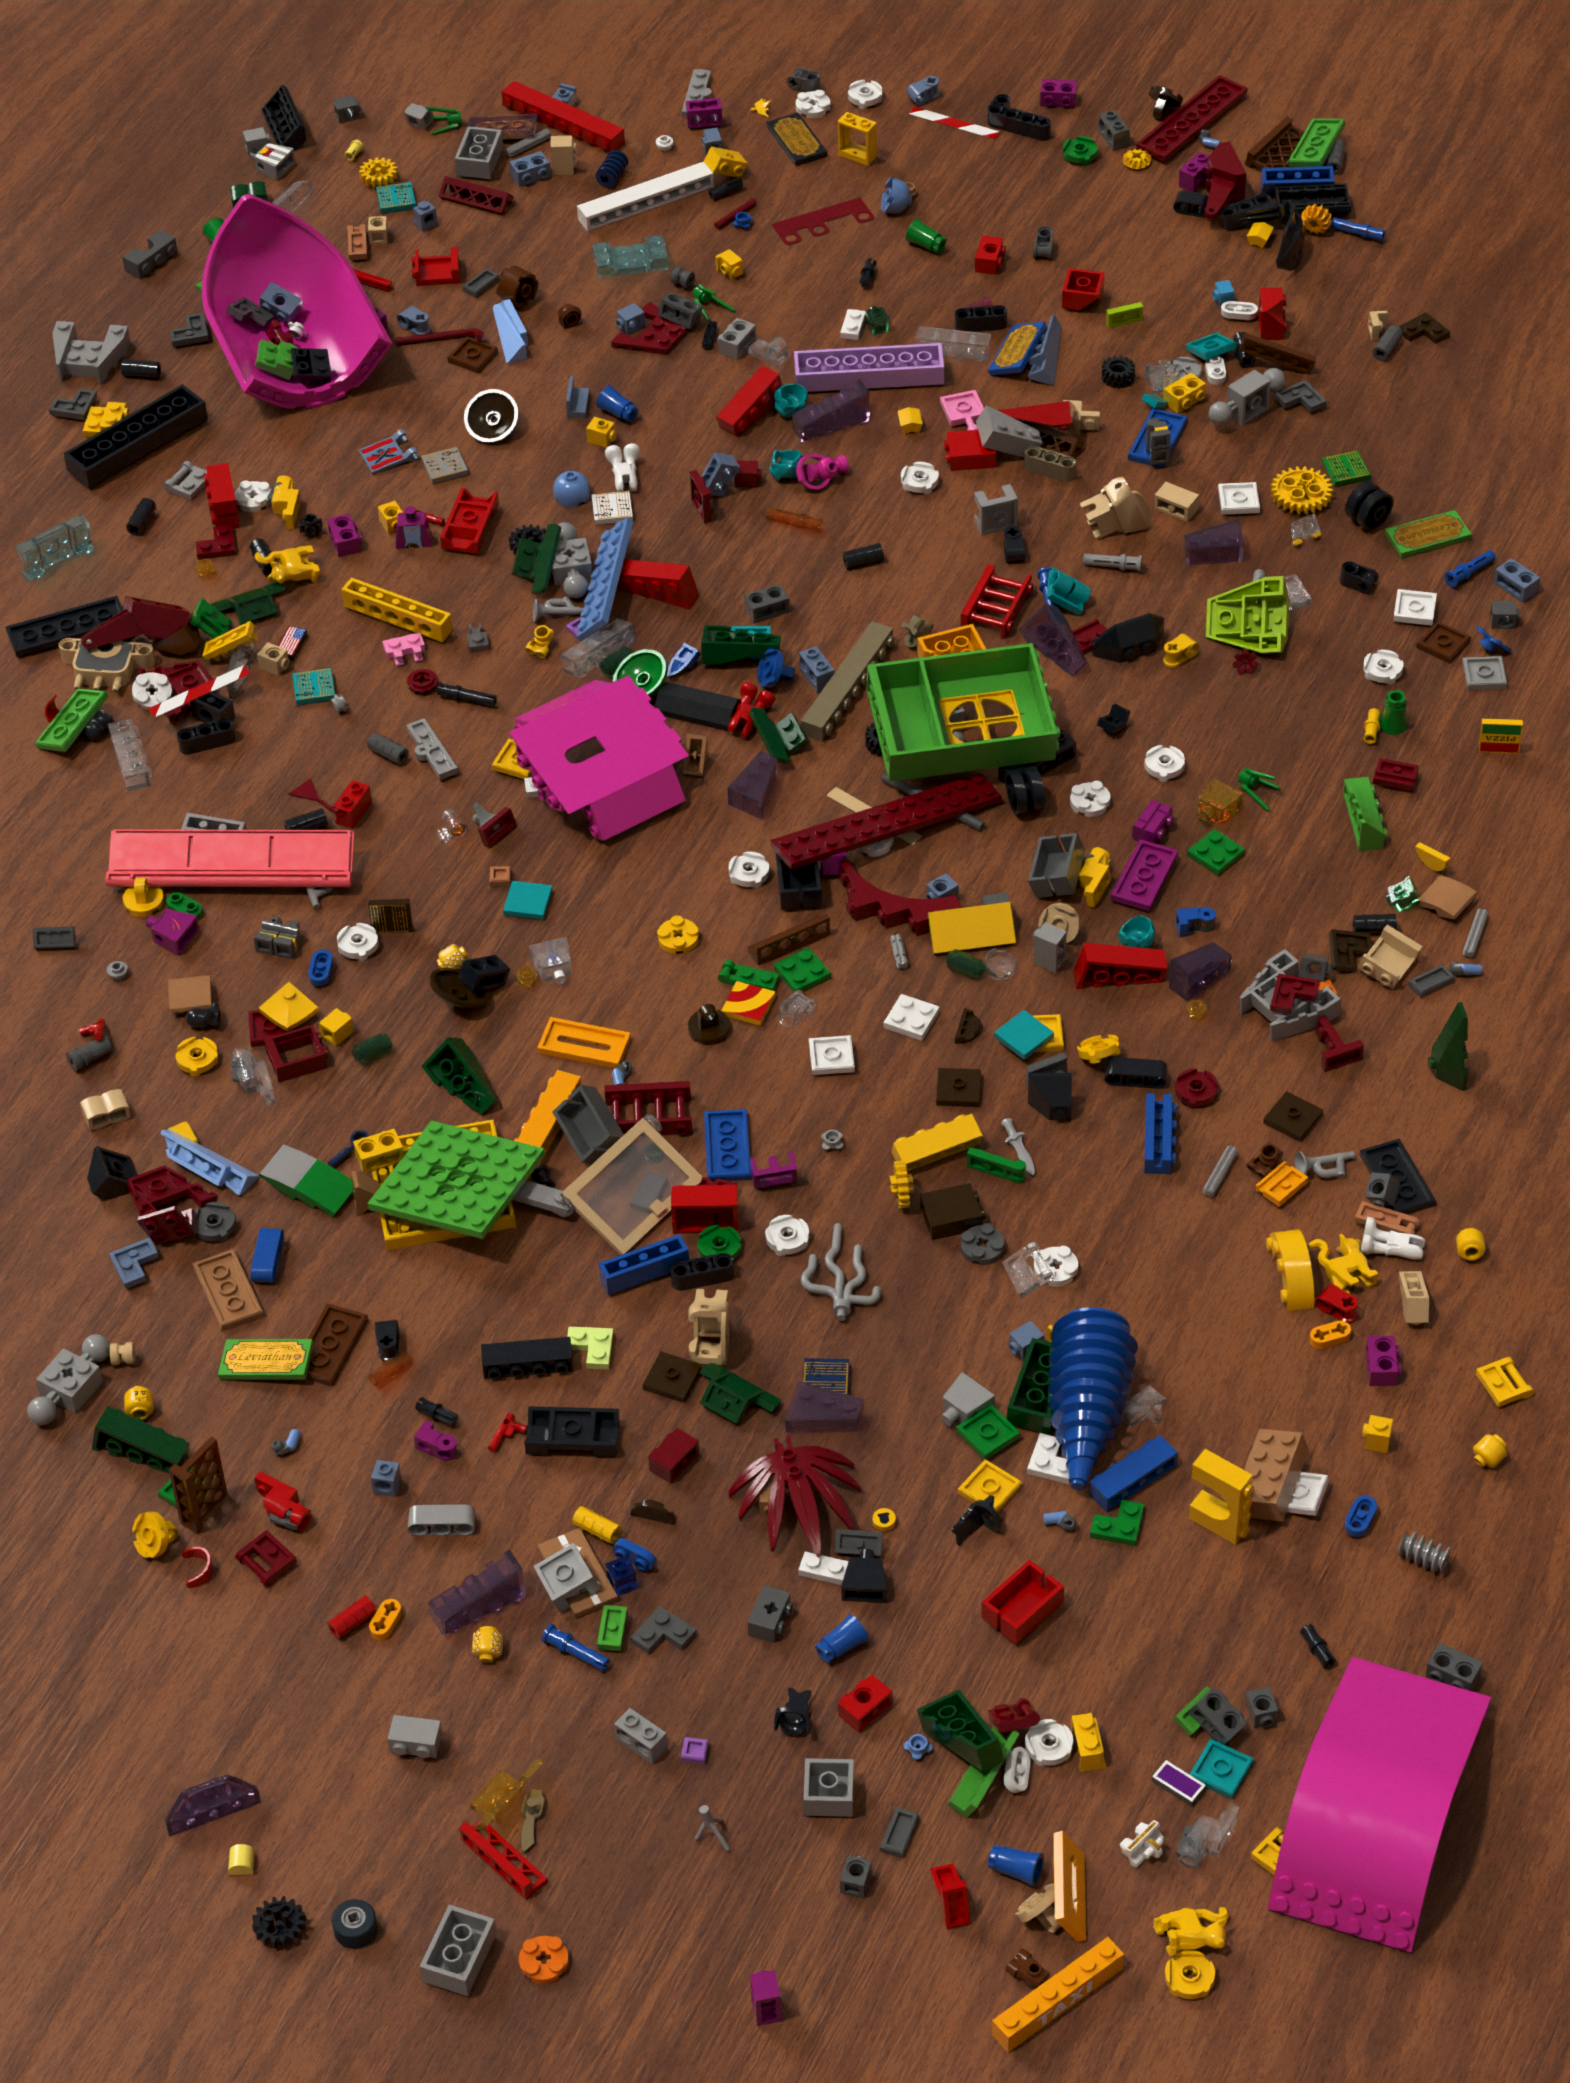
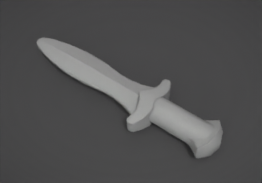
(1015, 1139)

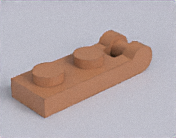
(357, 242)
(1386, 1219)

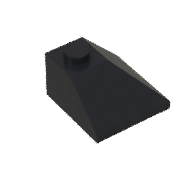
(1051, 1094)
(109, 1173)

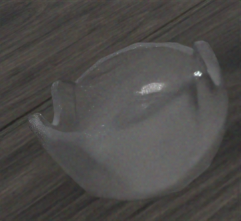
(999, 965)

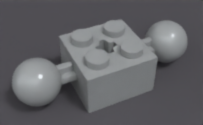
(1247, 397)
(572, 562)
(69, 1380)

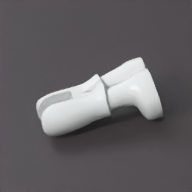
(625, 471)
(1396, 1244)

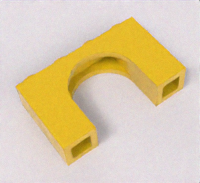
(1234, 1485)

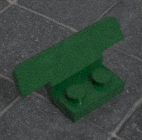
(535, 560)
(252, 604)
(780, 738)
(731, 1394)

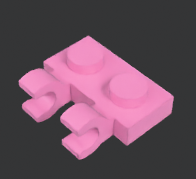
(404, 645)

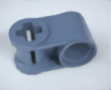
(924, 90)
(414, 321)

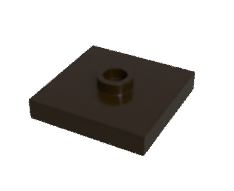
(958, 1087)
(1293, 1116)
(672, 1376)

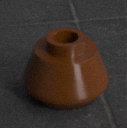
(569, 315)

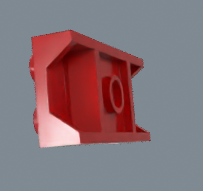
(468, 522)

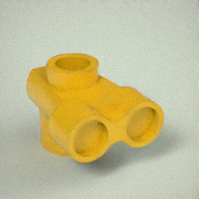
(541, 642)

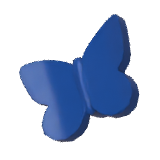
(1490, 643)

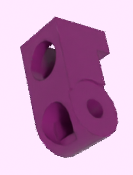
(435, 1443)

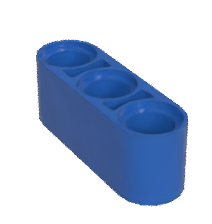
(267, 1255)

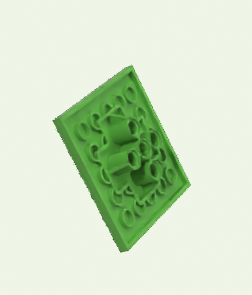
(456, 1179)

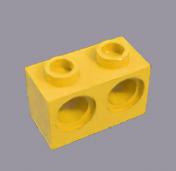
(1184, 392)
(378, 1150)

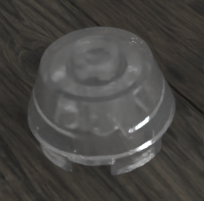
(1161, 374)

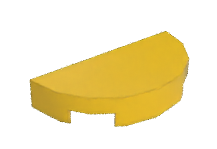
(1432, 858)

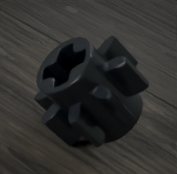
(310, 525)

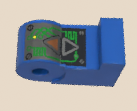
(1194, 920)

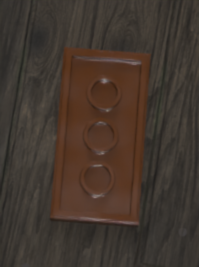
(333, 1342)

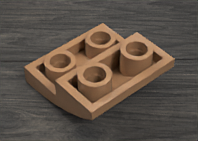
(1447, 897)
(189, 994)

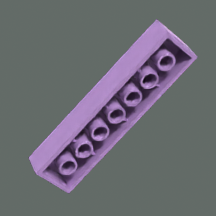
(872, 365)

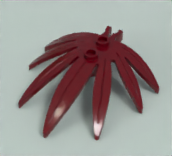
(793, 1468)

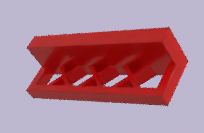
(501, 1863)

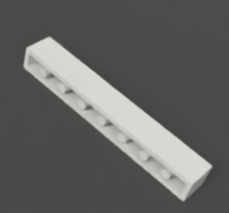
(645, 196)

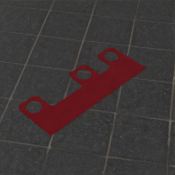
(818, 218)

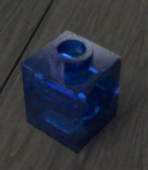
(621, 1575)

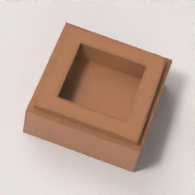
(500, 876)

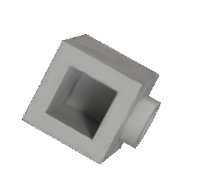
(255, 139)

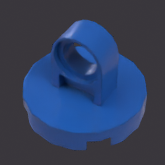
(772, 669)

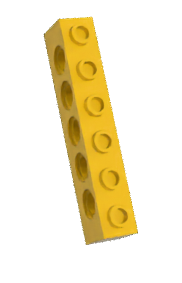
(397, 609)

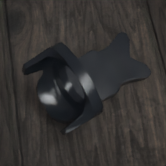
(975, 1517)
(794, 1717)

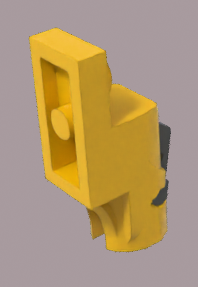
(285, 500)
(1095, 875)

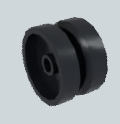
(1369, 505)
(1025, 790)

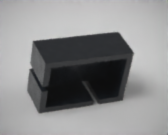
(798, 885)

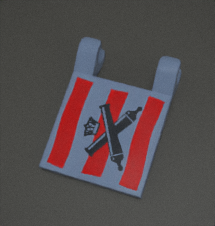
(387, 453)

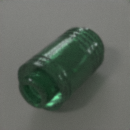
(611, 662)
(965, 964)
(371, 1048)

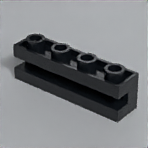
(527, 1358)

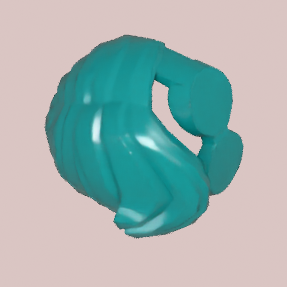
(790, 399)
(787, 464)
(1137, 932)

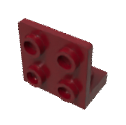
(168, 1224)

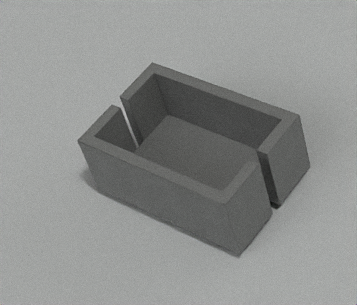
(1053, 868)
(588, 1124)

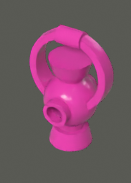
(825, 469)

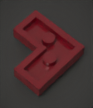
(220, 546)
(1292, 987)

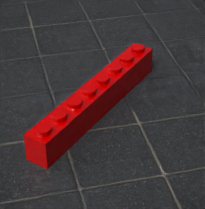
(563, 117)

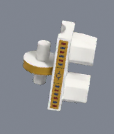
(1145, 1844)

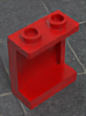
(436, 269)

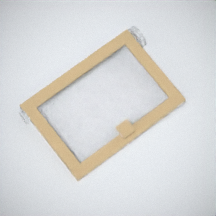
(630, 1185)

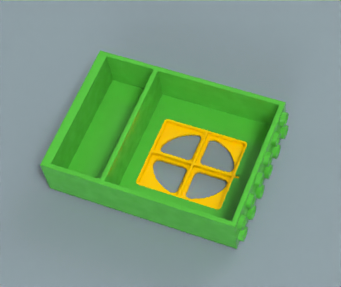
(918, 695)

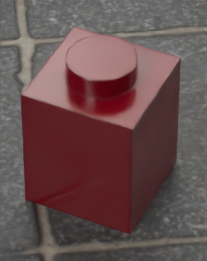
(748, 474)

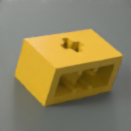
(725, 162)

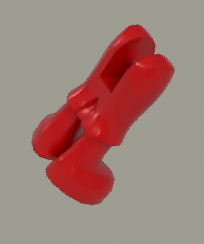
(748, 693)

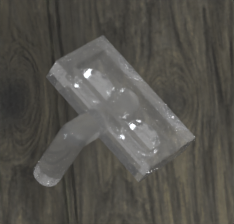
(1144, 1404)

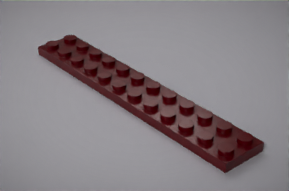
(885, 821)

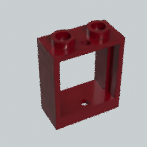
(292, 1040)

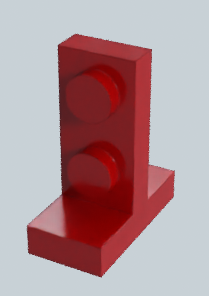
(952, 1895)

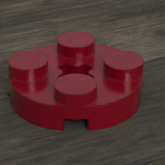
(1196, 1097)

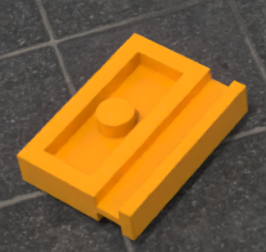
(1281, 1183)

